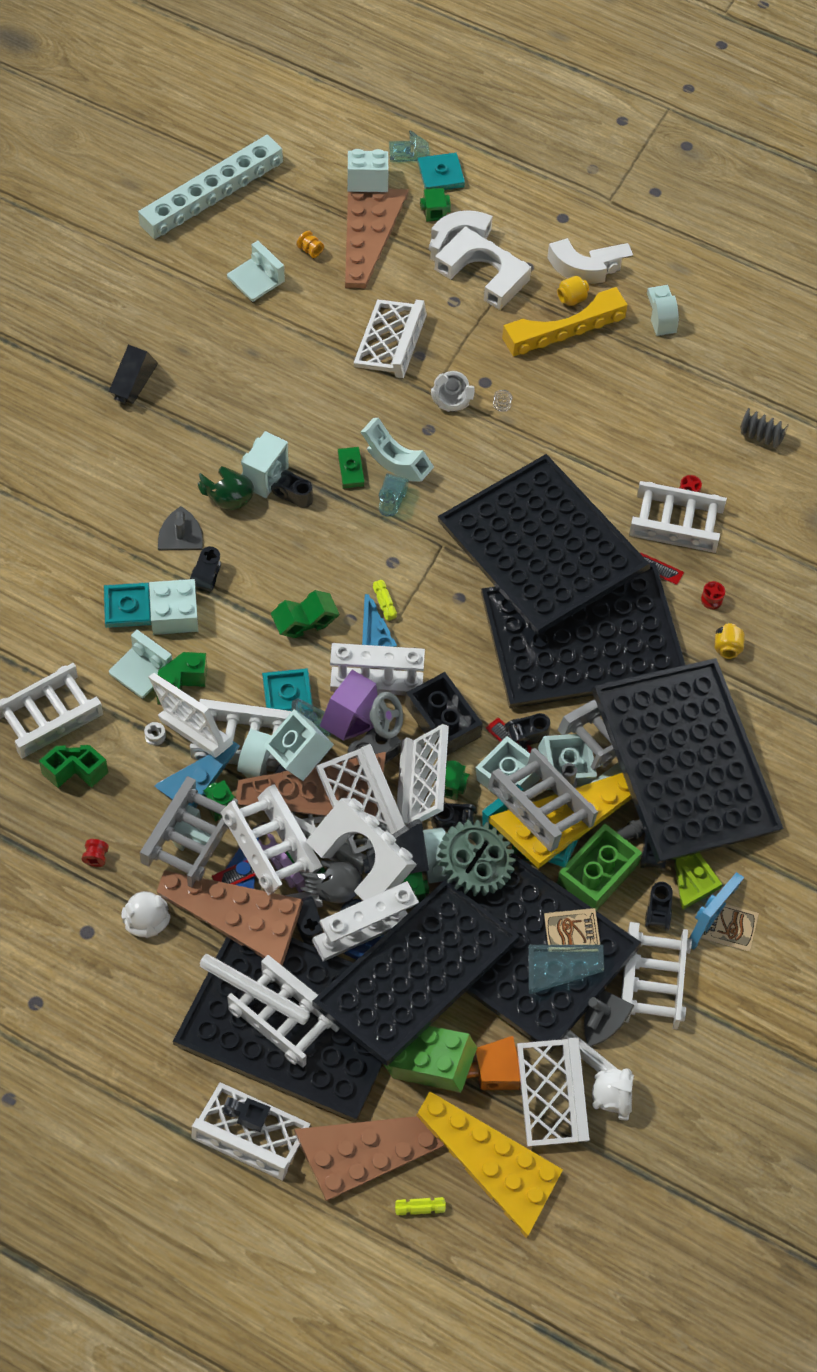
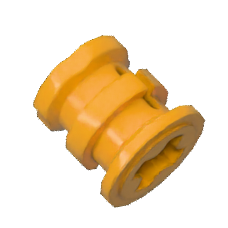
(310, 244)

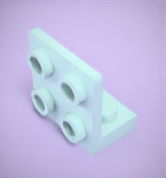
(258, 274)
(139, 663)

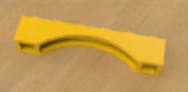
(528, 335)

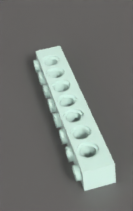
(210, 187)

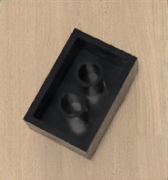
(442, 703)

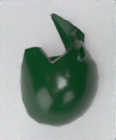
(231, 492)

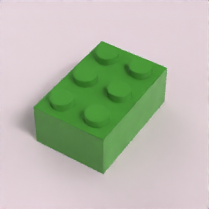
(599, 867)
(436, 1059)

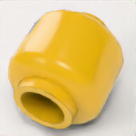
(573, 290)
(729, 641)

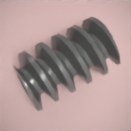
(763, 429)

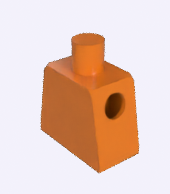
(496, 1066)

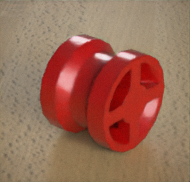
(691, 483)
(709, 591)
(95, 852)

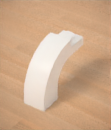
(453, 223)
(571, 263)

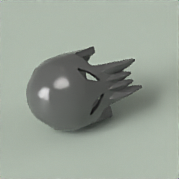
(341, 883)

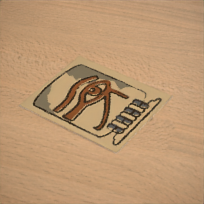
(572, 927)
(733, 928)

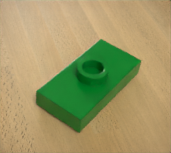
(350, 467)

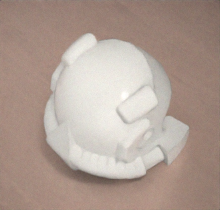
(452, 391)
(145, 914)
(614, 1092)

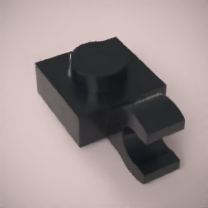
(251, 1114)

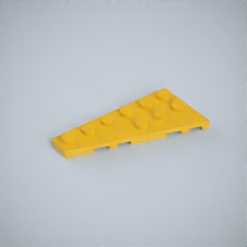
(605, 795)
(500, 1166)

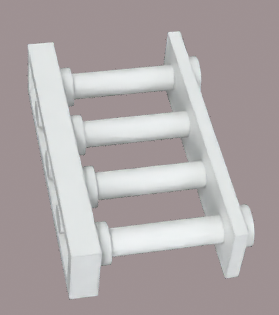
(675, 534)
(378, 657)
(242, 714)
(57, 728)
(287, 828)
(363, 921)
(632, 984)
(290, 987)

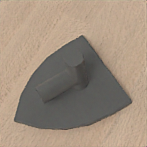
(180, 532)
(605, 1017)

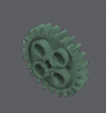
(456, 844)

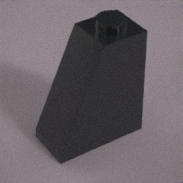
(132, 375)
(412, 839)

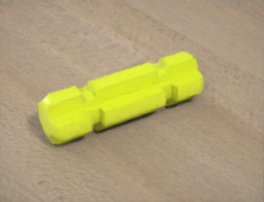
(384, 600)
(420, 1206)

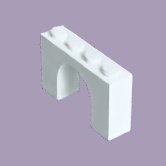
(471, 247)
(348, 818)

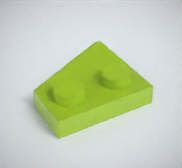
(695, 879)

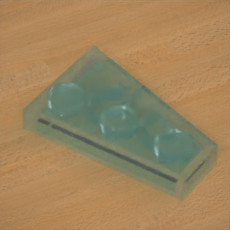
(562, 964)

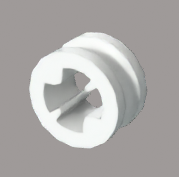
(149, 737)

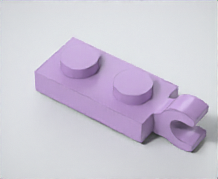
(282, 861)

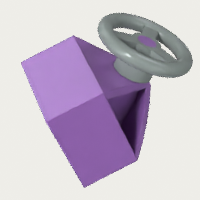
(359, 708)

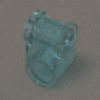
(392, 493)

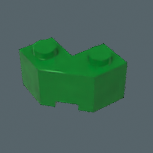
(313, 612)
(185, 670)
(64, 762)

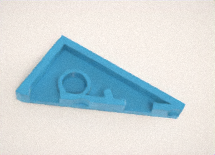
(374, 627)
(203, 771)
(714, 906)

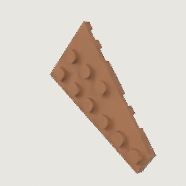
(369, 225)
(308, 795)
(237, 912)
(361, 1151)

